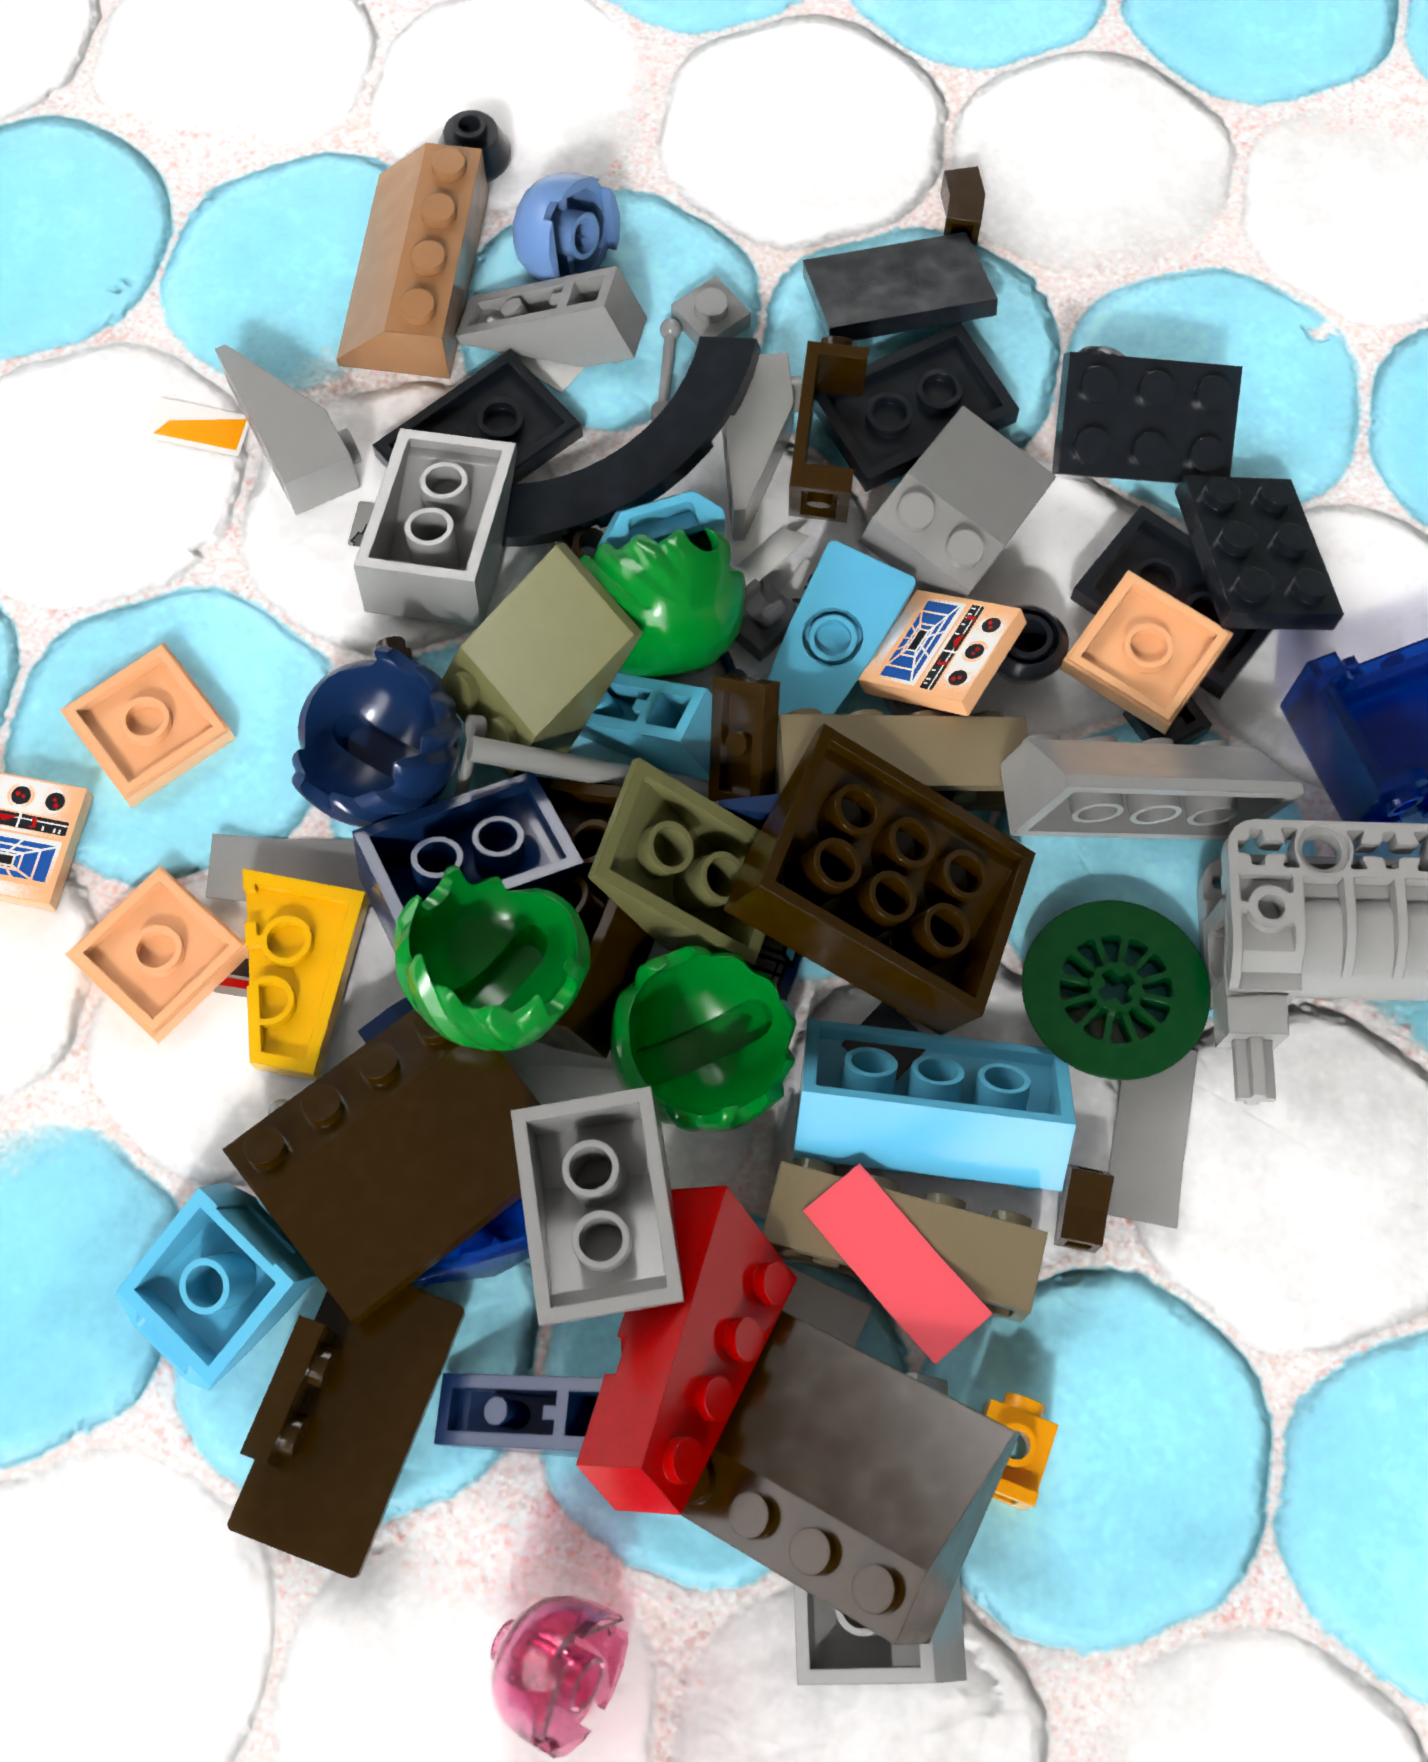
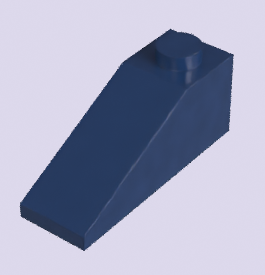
(516, 1412)

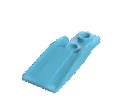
(837, 629)

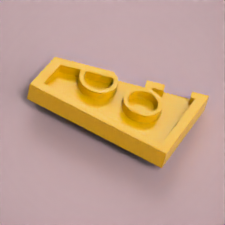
(299, 963)

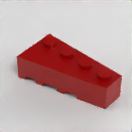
(686, 1358)

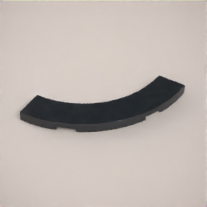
(650, 461)

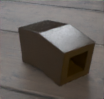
(963, 201)
(1083, 1208)

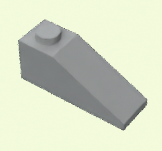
(562, 320)
(294, 434)
(758, 437)

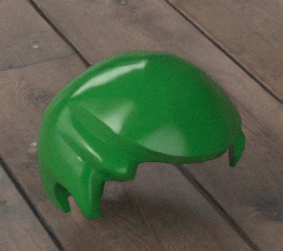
(677, 596)
(490, 960)
(703, 1038)

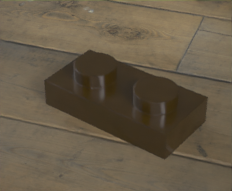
(743, 737)

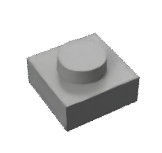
(711, 312)

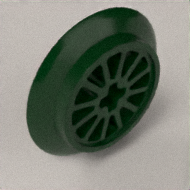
(1161, 944)

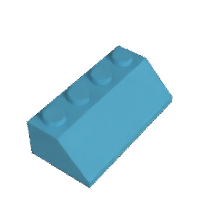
(955, 1113)

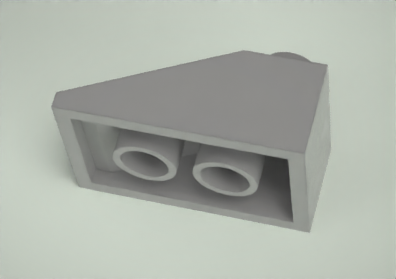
(957, 507)
(437, 528)
(597, 1206)

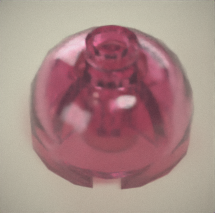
(554, 1667)

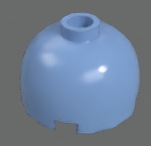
(565, 226)

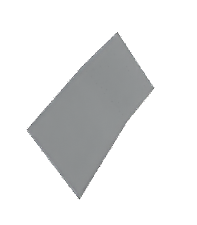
(305, 859)
(1151, 1144)

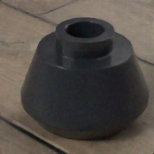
(479, 131)
(1037, 649)

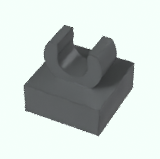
(764, 619)

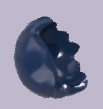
(376, 739)

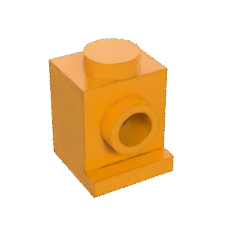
(1023, 1476)

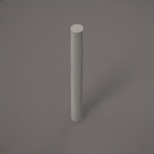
(560, 764)

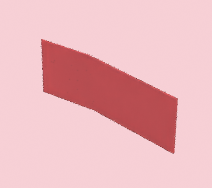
(897, 1264)

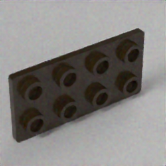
(342, 1427)

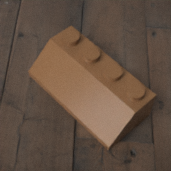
(416, 263)

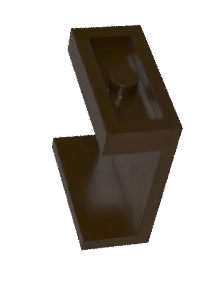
(821, 490)

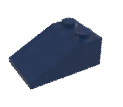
(485, 832)

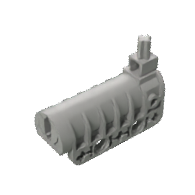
(1308, 931)

